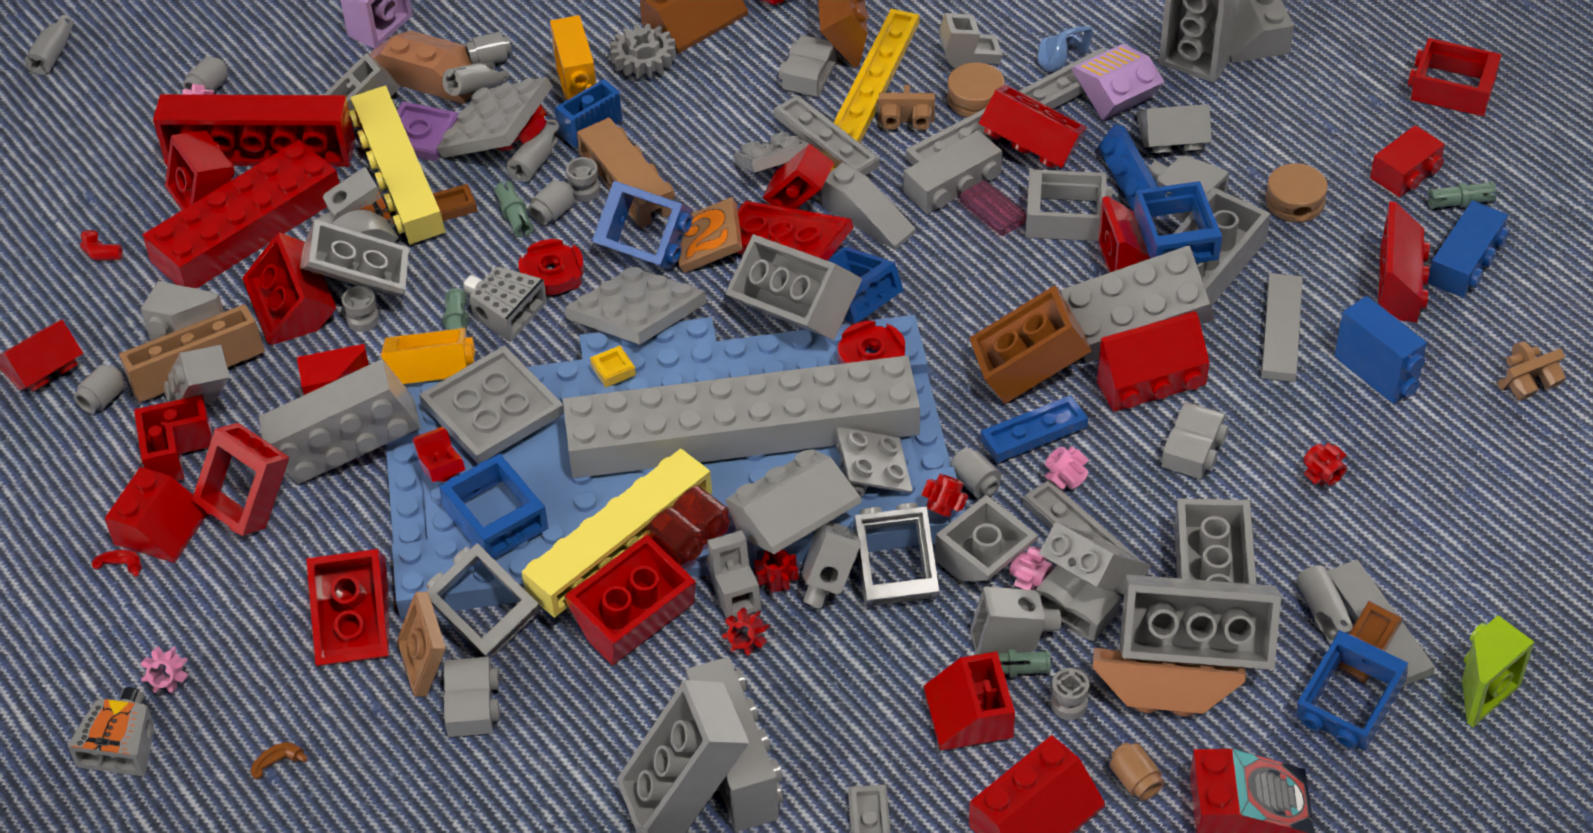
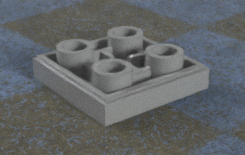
(778, 151)

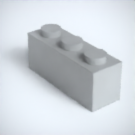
(952, 171)
(197, 373)

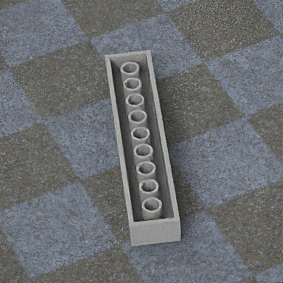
(740, 415)

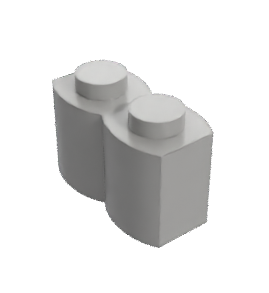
(808, 65)
(1194, 440)
(1081, 604)
(469, 696)

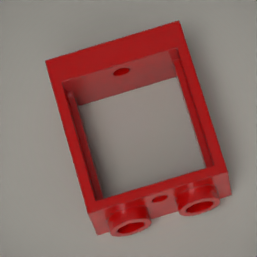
(1459, 60)
(255, 453)

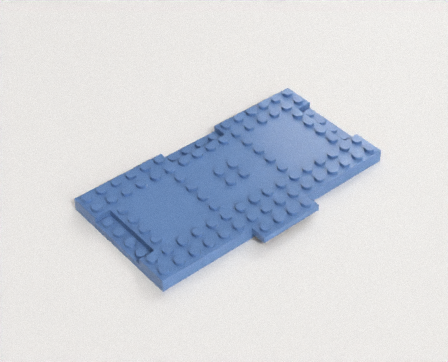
(682, 353)

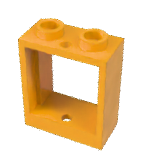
(572, 56)
(428, 355)

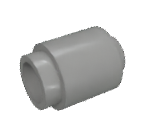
(489, 48)
(209, 72)
(551, 202)
(99, 388)
(976, 472)

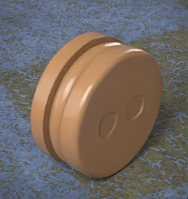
(972, 87)
(1296, 192)

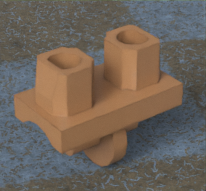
(906, 108)
(1527, 367)

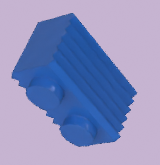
(588, 108)

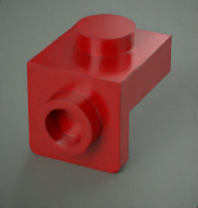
(437, 455)

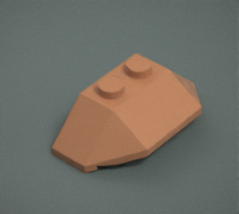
(420, 62)
(1164, 684)

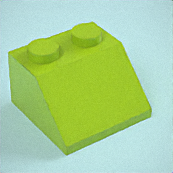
(1493, 667)

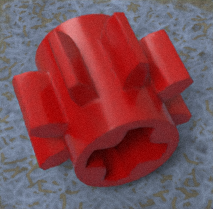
(1325, 464)
(944, 495)
(776, 570)
(736, 629)

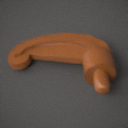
(275, 754)

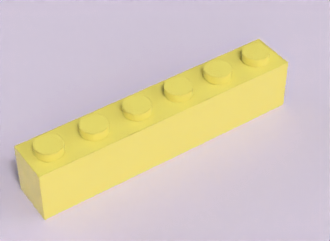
(397, 165)
(611, 530)

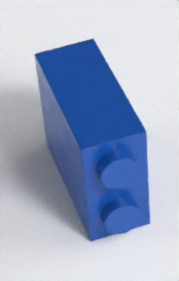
(1380, 350)

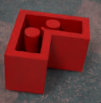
(172, 429)

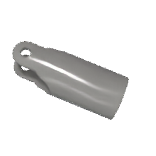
(48, 46)
(472, 78)
(533, 153)
(1324, 601)

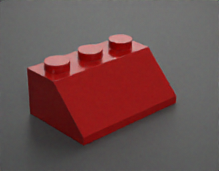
(1032, 126)
(1402, 265)
(283, 295)
(1153, 361)
(631, 599)
(1038, 795)

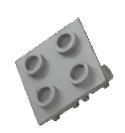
(872, 461)

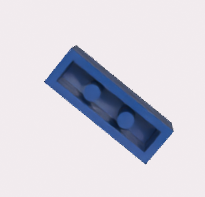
(1469, 249)

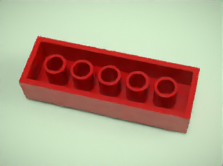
(260, 125)
(241, 216)

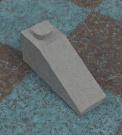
(363, 77)
(856, 197)

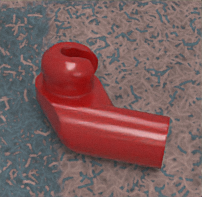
(97, 250)

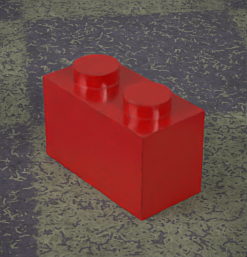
(1407, 161)
(799, 178)

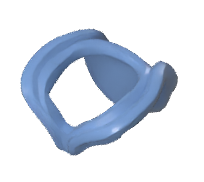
(1053, 49)

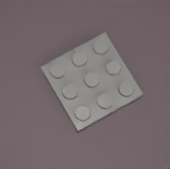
(494, 117)
(635, 305)
(491, 404)

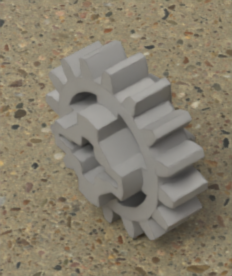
(645, 50)

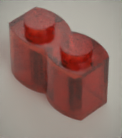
(689, 524)

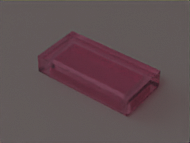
(993, 208)

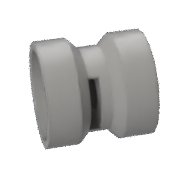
(582, 177)
(360, 308)
(1070, 694)

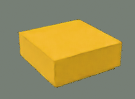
(612, 366)

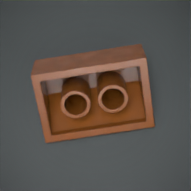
(691, 19)
(845, 27)
(1029, 345)

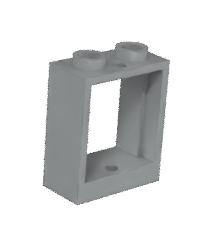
(1066, 186)
(1092, 557)
(897, 591)
(507, 626)

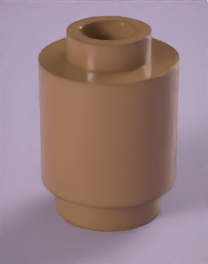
(1136, 771)

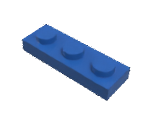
(1125, 163)
(1034, 428)

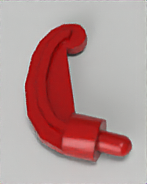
(119, 557)

